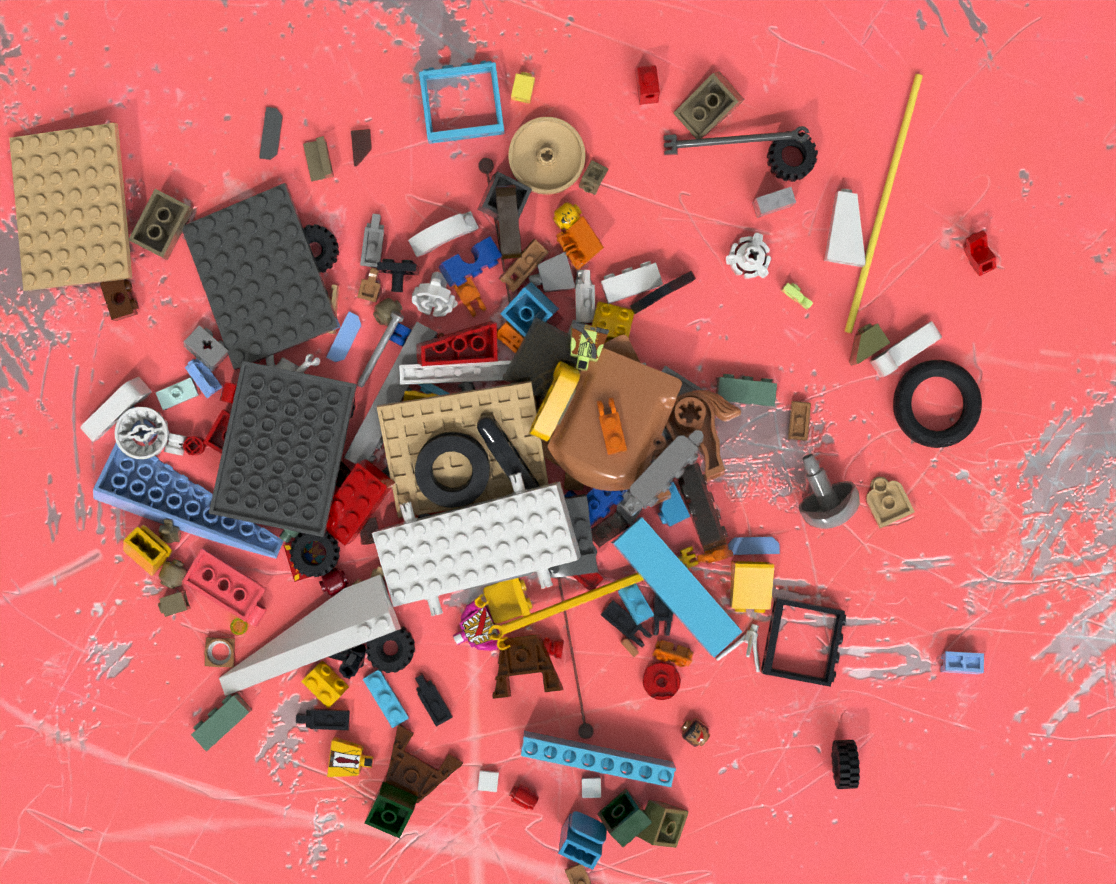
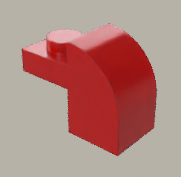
(979, 253)

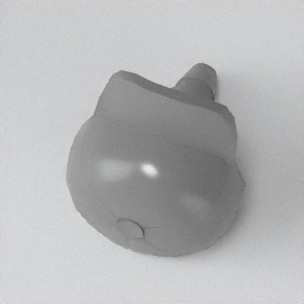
(829, 503)

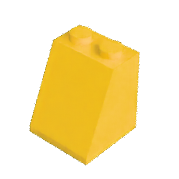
(751, 585)

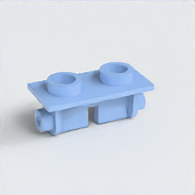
(203, 377)

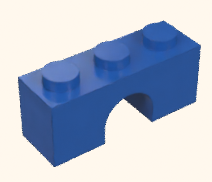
(456, 270)

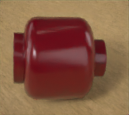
(334, 581)

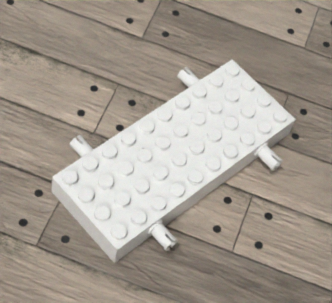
(476, 544)

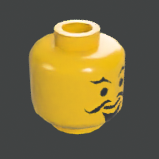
(566, 215)

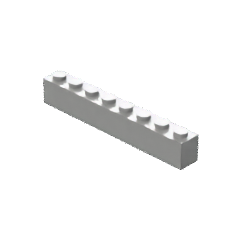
(369, 434)

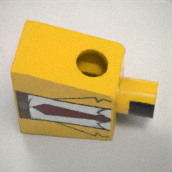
(347, 758)

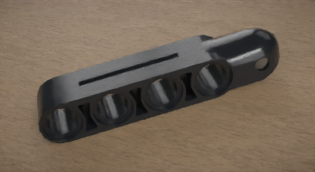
(504, 451)

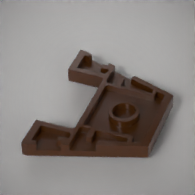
(523, 657)
(412, 773)

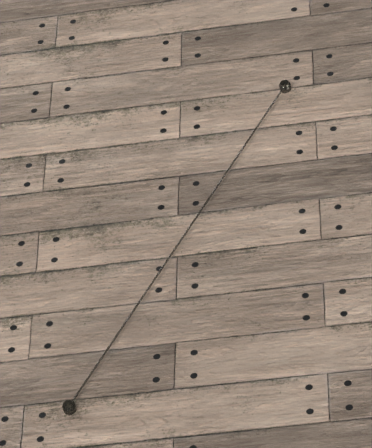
(585, 729)

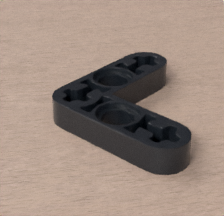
(662, 292)

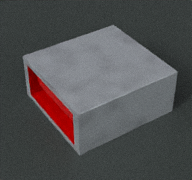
(774, 202)

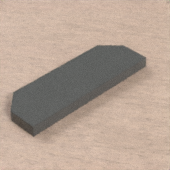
(271, 134)

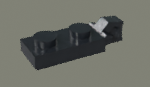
(432, 701)
(325, 719)

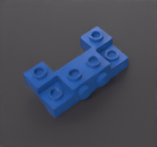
(600, 502)

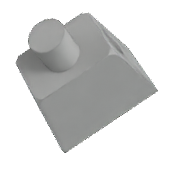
(554, 274)

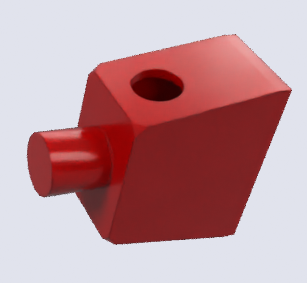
(647, 84)

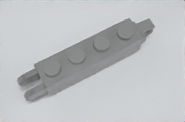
(663, 471)

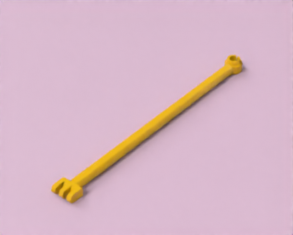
(581, 599)

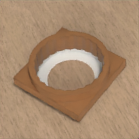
(210, 660)

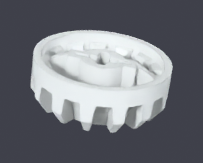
(125, 437)

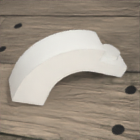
(442, 232)

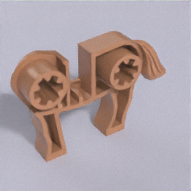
(697, 412)

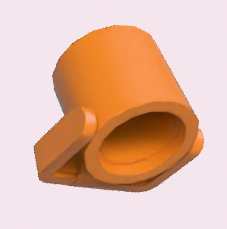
(715, 554)

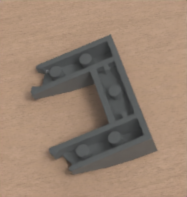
(580, 520)

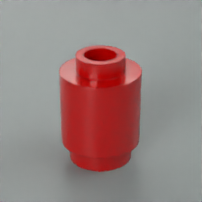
(524, 797)

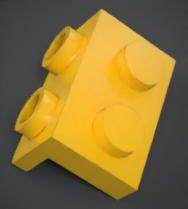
(325, 684)

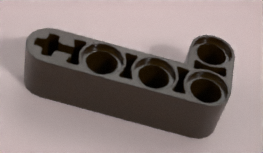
(508, 222)

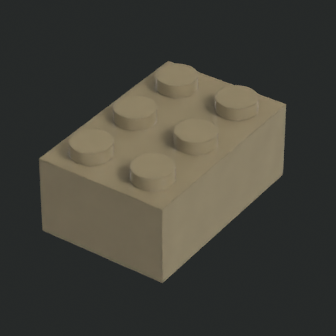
(161, 224)

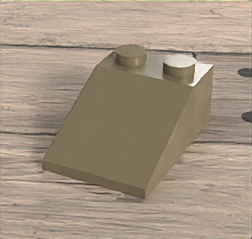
(708, 105)

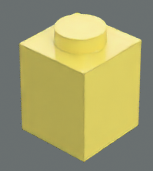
(523, 87)

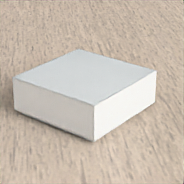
(488, 781)
(591, 787)

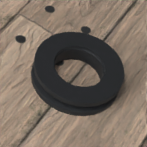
(445, 495)

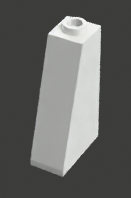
(845, 231)

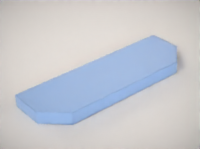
(344, 338)
(754, 545)

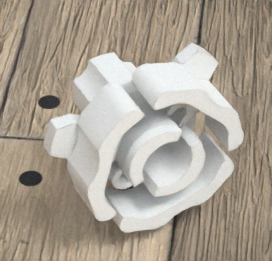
(755, 247)
(434, 295)

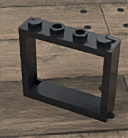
(833, 654)

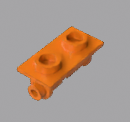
(666, 653)

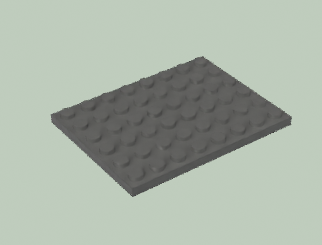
(260, 276)
(283, 449)

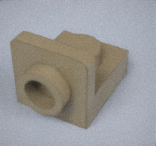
(593, 177)

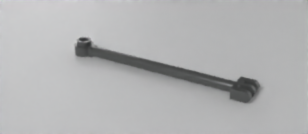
(674, 144)

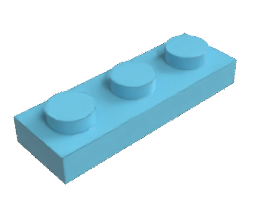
(385, 698)

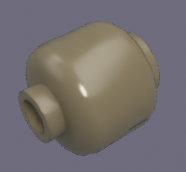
(384, 309)
(172, 574)

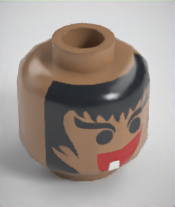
(695, 732)

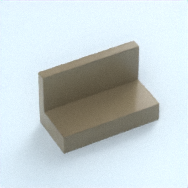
(318, 159)

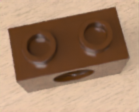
(117, 310)

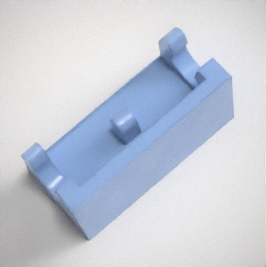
(962, 663)

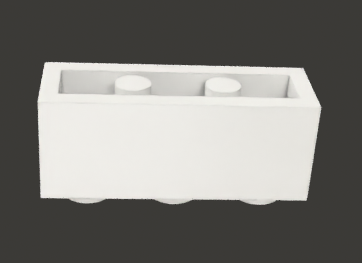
(631, 282)

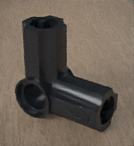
(352, 660)

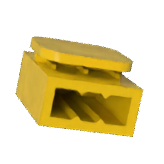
(146, 549)

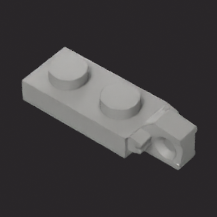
(372, 242)

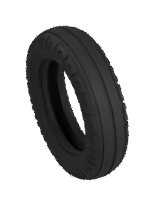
(971, 403)

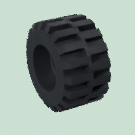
(788, 172)
(308, 568)

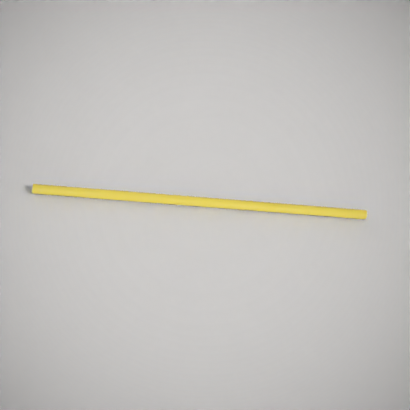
(883, 203)

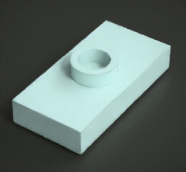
(177, 393)

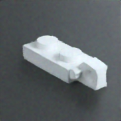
(584, 297)

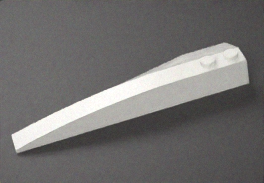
(341, 623)

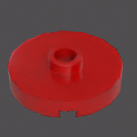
(668, 688)

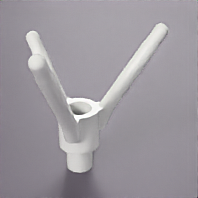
(751, 639)

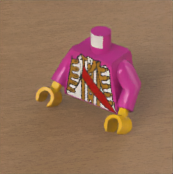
(475, 627)

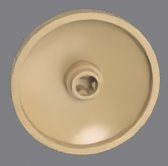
(547, 155)

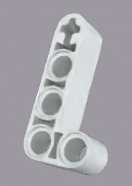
(905, 349)
(120, 402)

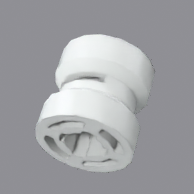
(175, 444)

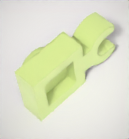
(794, 293)

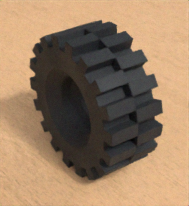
(328, 243)
(394, 662)
(845, 764)

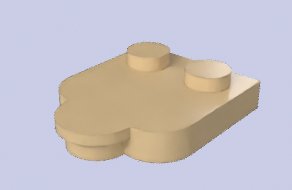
(887, 501)

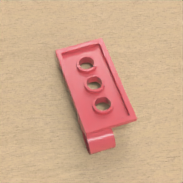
(247, 609)

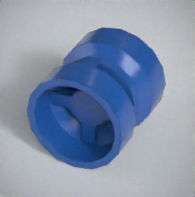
(402, 330)

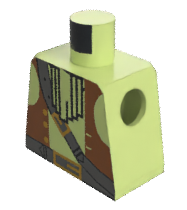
(586, 343)

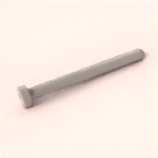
(396, 317)

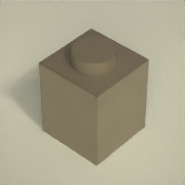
(174, 603)

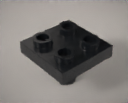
(398, 271)

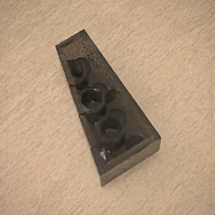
(701, 508)

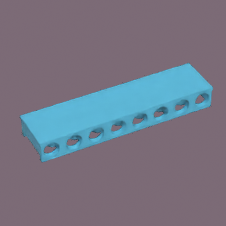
(677, 587)
(597, 758)

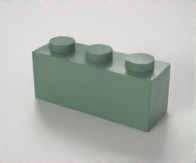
(747, 390)
(220, 721)

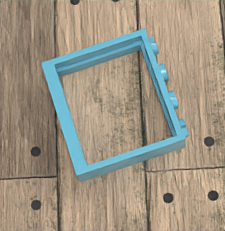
(449, 71)

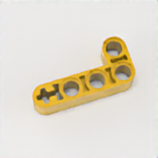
(555, 401)

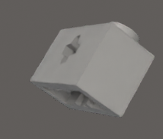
(195, 345)

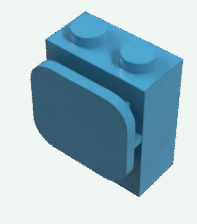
(582, 839)

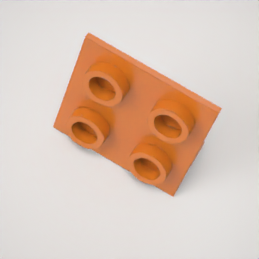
(580, 243)

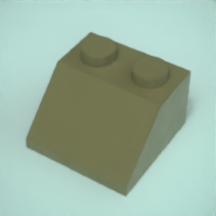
(867, 342)
(666, 824)

